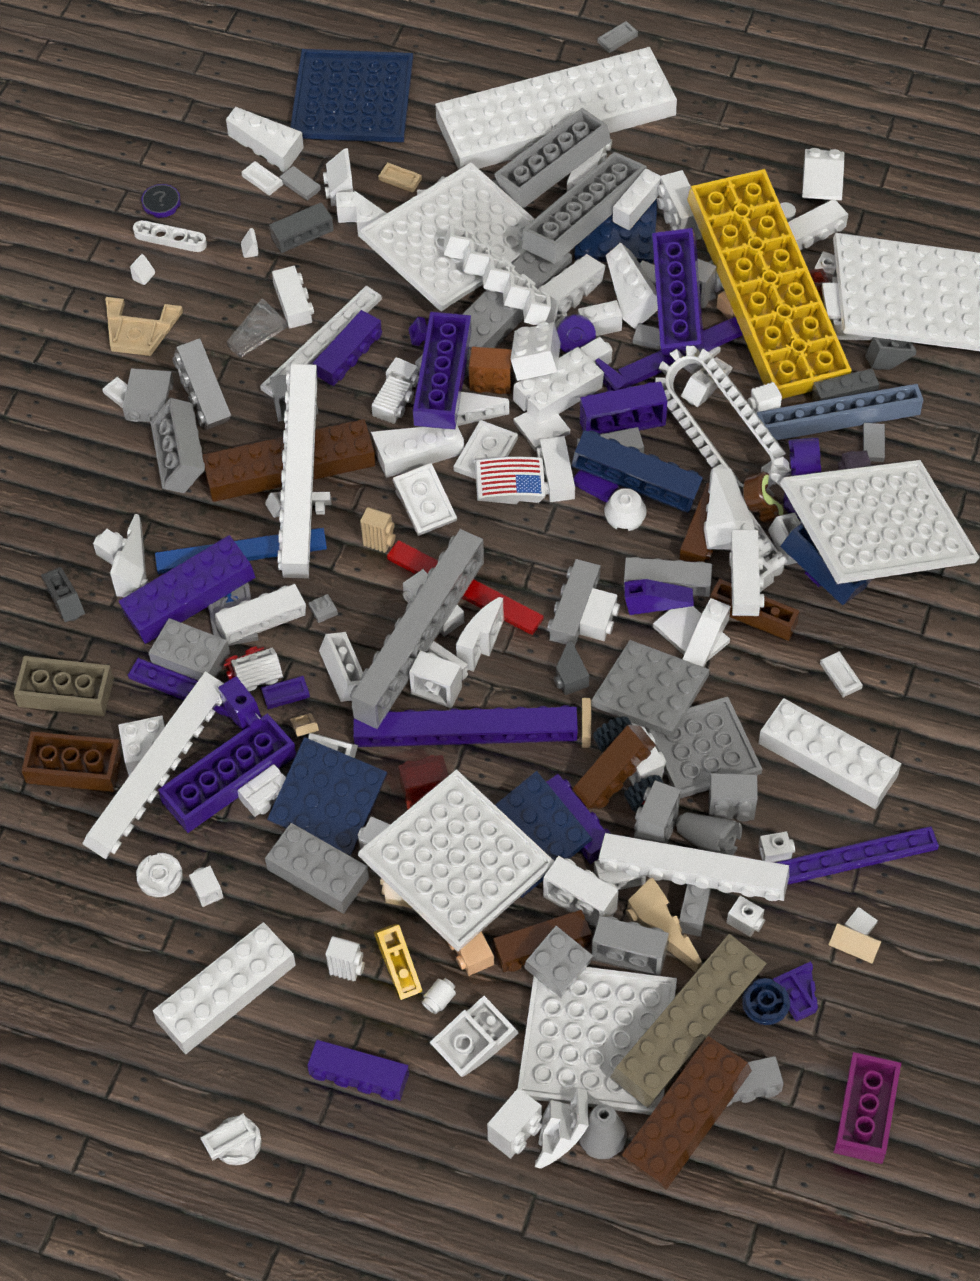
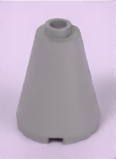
(709, 832)
(604, 1134)

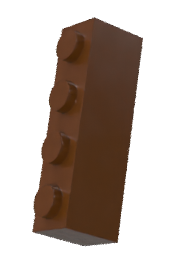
(694, 544)
(772, 618)
(614, 767)
(517, 946)

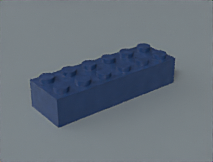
(636, 470)

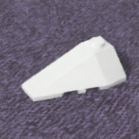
(725, 510)
(129, 567)

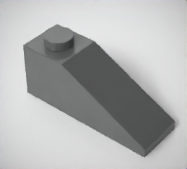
(63, 594)

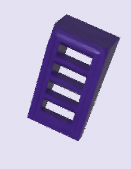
(611, 378)

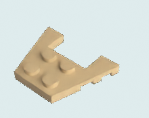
(138, 334)

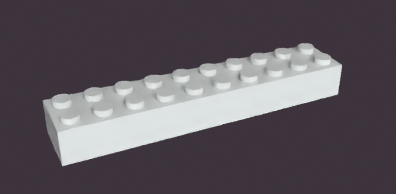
(297, 471)

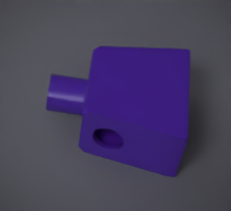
(247, 711)

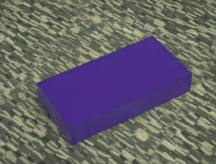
(595, 485)
(285, 692)

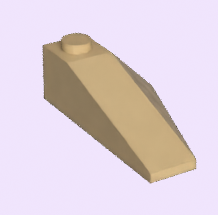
(650, 910)

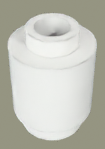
(439, 995)

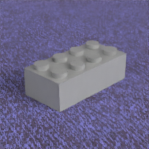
(202, 384)
(177, 445)
(317, 868)

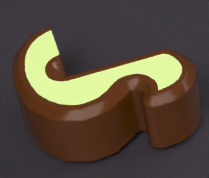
(759, 500)

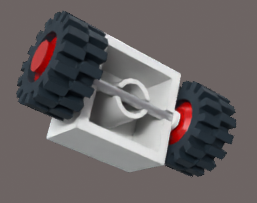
(647, 771)

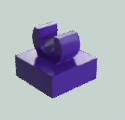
(418, 331)

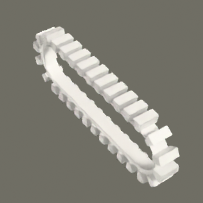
(737, 400)

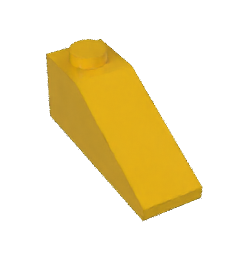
(398, 961)

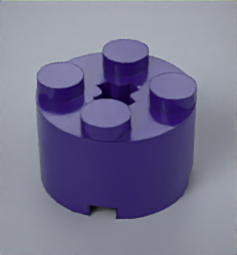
(804, 456)

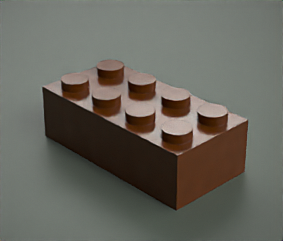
(72, 761)

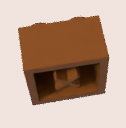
(490, 370)

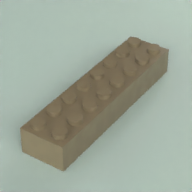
(687, 1021)

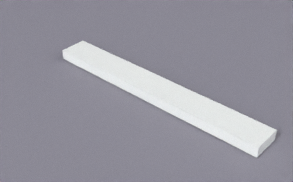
(310, 351)

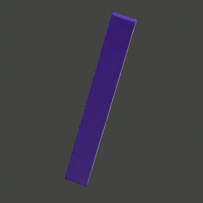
(649, 365)
(861, 855)

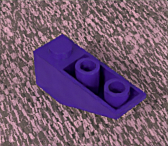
(654, 596)

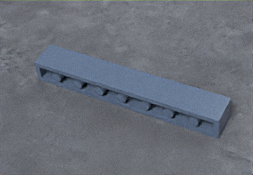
(843, 412)

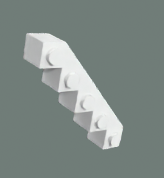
(356, 208)
(497, 274)

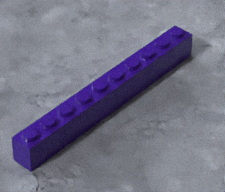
(470, 727)

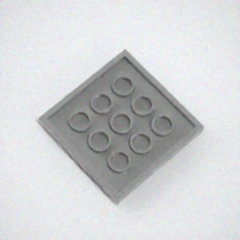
(650, 688)
(706, 743)

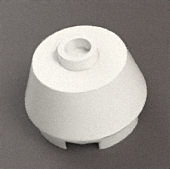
(625, 509)

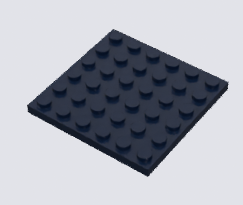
(352, 95)

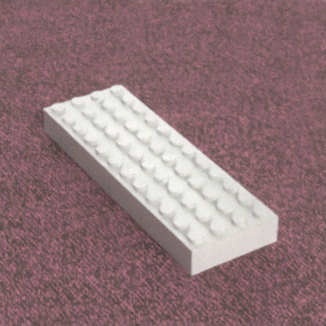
(512, 117)

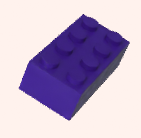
(624, 409)

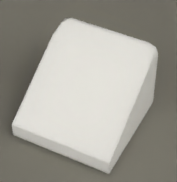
(249, 244)
(142, 270)
(274, 503)

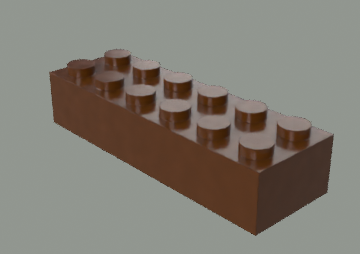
(687, 1112)

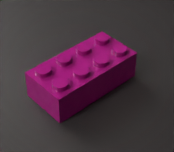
(867, 1108)

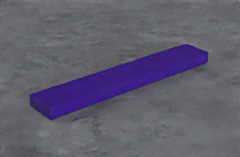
(166, 681)

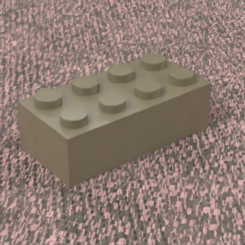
(64, 686)

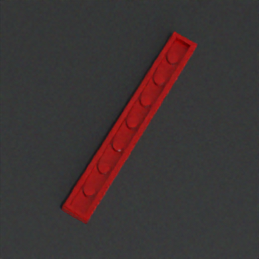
(476, 593)

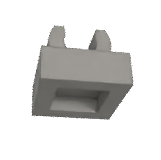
(323, 608)

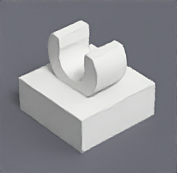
(321, 499)

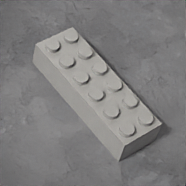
(553, 157)

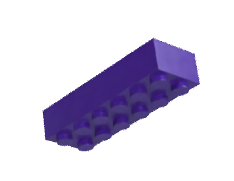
(678, 290)
(442, 370)
(187, 588)
(217, 777)

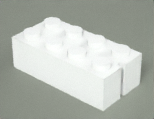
(558, 391)

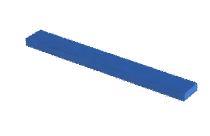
(252, 549)

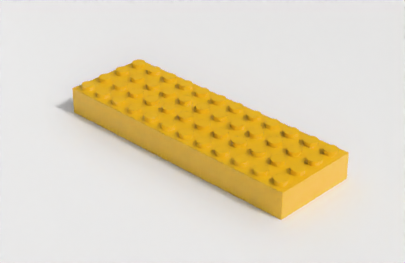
(767, 282)

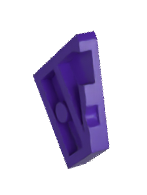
(801, 991)

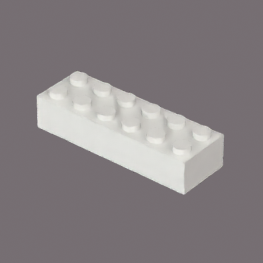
(829, 753)
(224, 988)

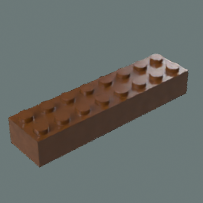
(260, 464)

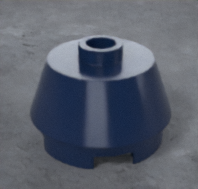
(766, 1002)

